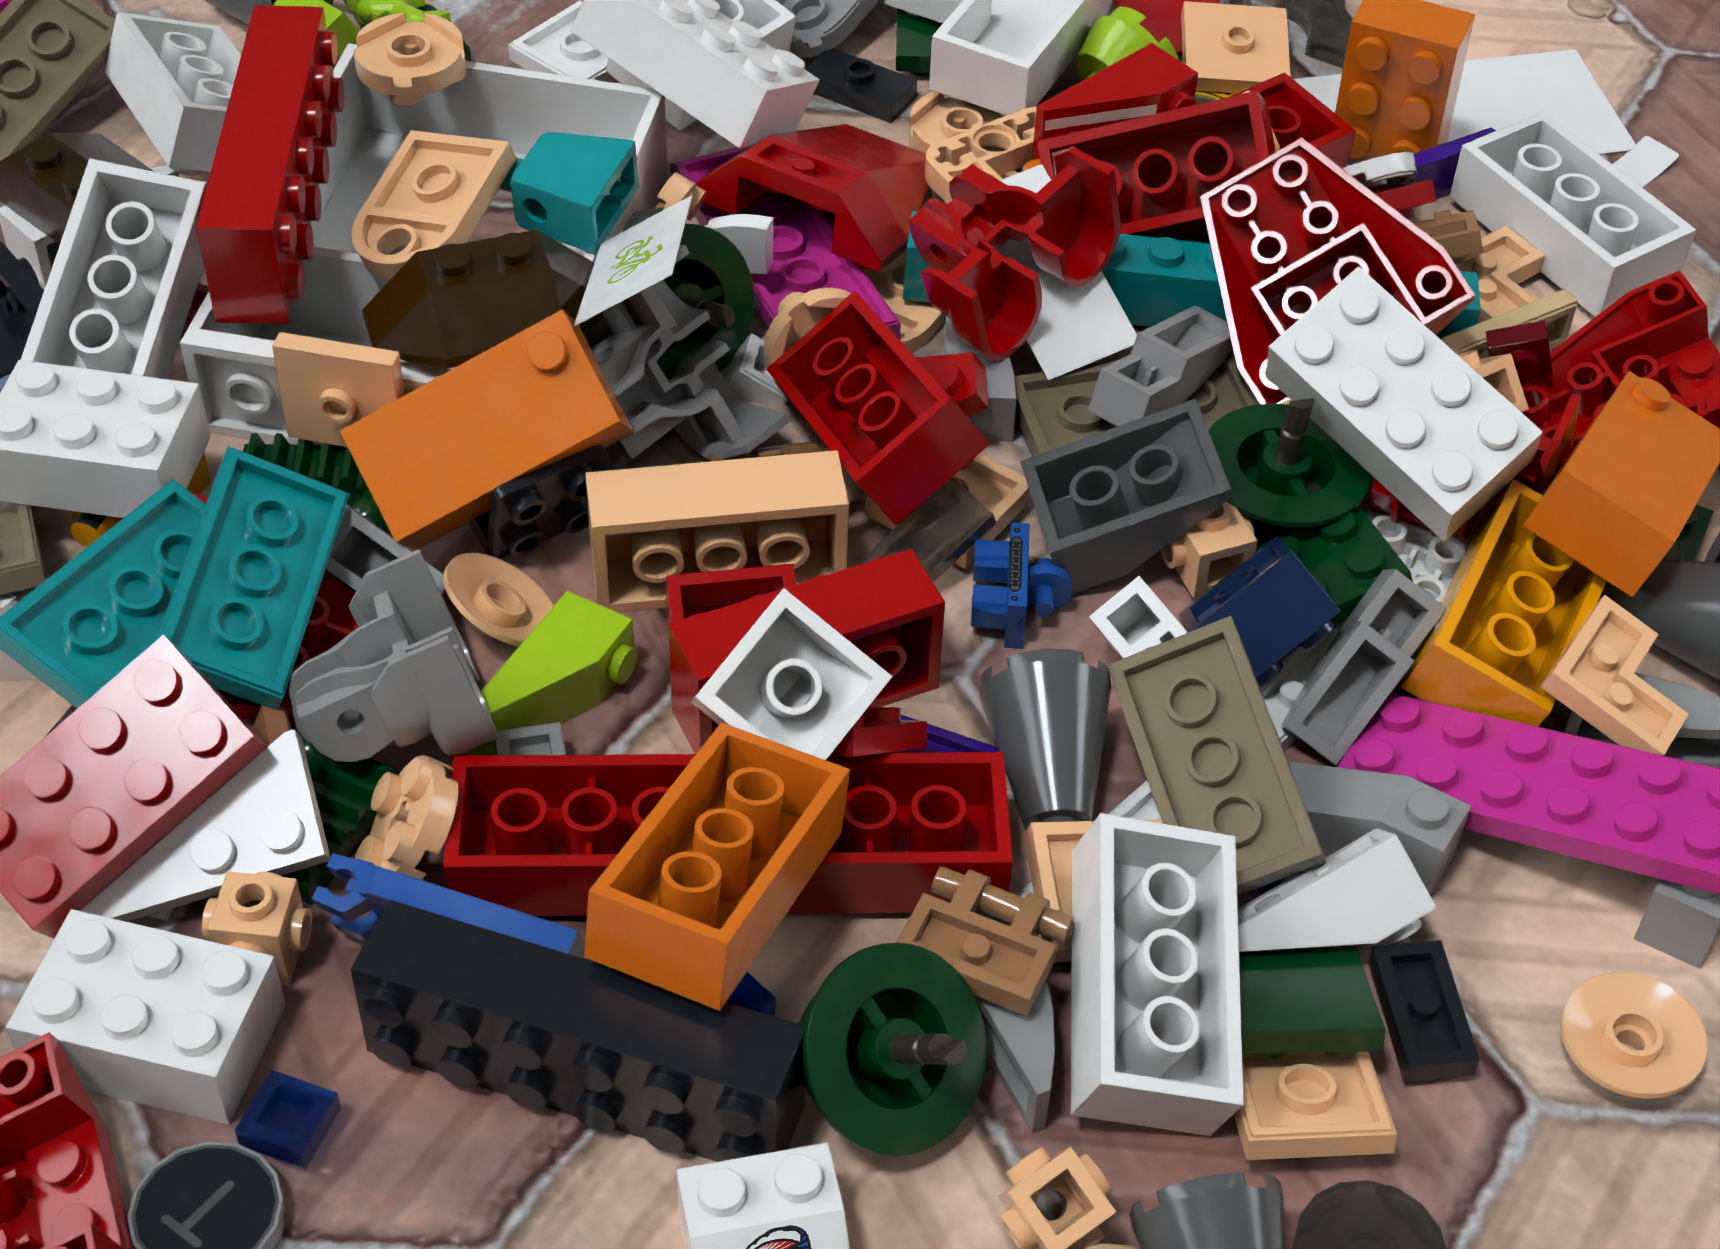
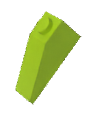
(561, 667)

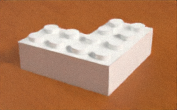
(1003, 50)

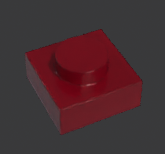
(1528, 348)

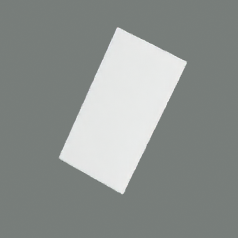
(1516, 87)

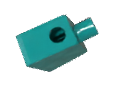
(573, 187)

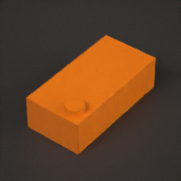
(484, 424)
(1629, 484)
(716, 865)

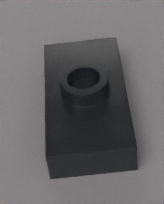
(862, 85)
(1423, 1011)

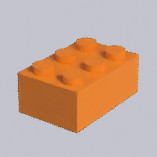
(1402, 75)

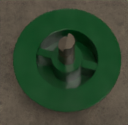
(712, 280)
(1286, 468)
(894, 1049)

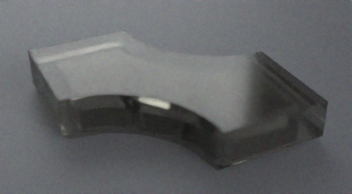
(1325, 26)

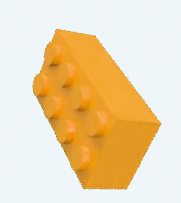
(1504, 618)

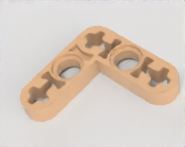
(958, 152)

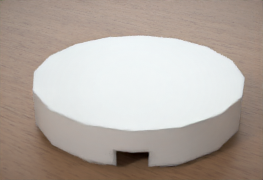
(1384, 170)

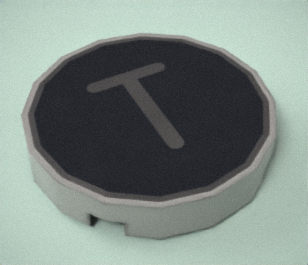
(208, 1200)

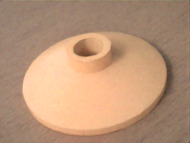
(495, 597)
(1641, 1013)

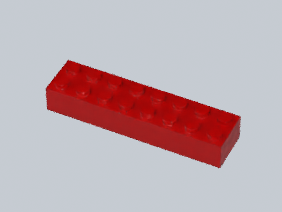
(549, 825)

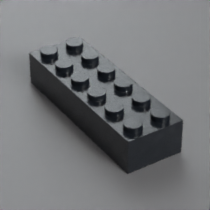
(577, 1037)

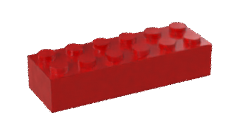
(270, 166)

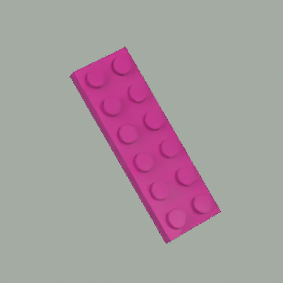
(1555, 788)

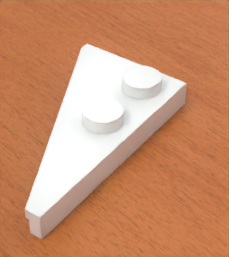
(251, 825)

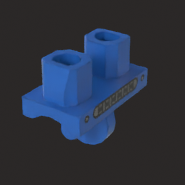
(1038, 586)

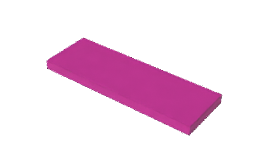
(799, 247)

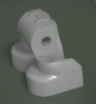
(696, 400)
(394, 674)

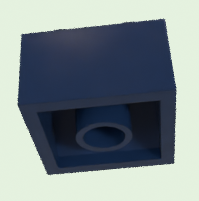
(1272, 605)

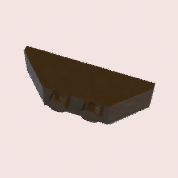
(47, 173)
(475, 295)

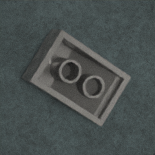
(1126, 492)

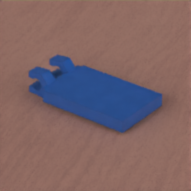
(374, 886)

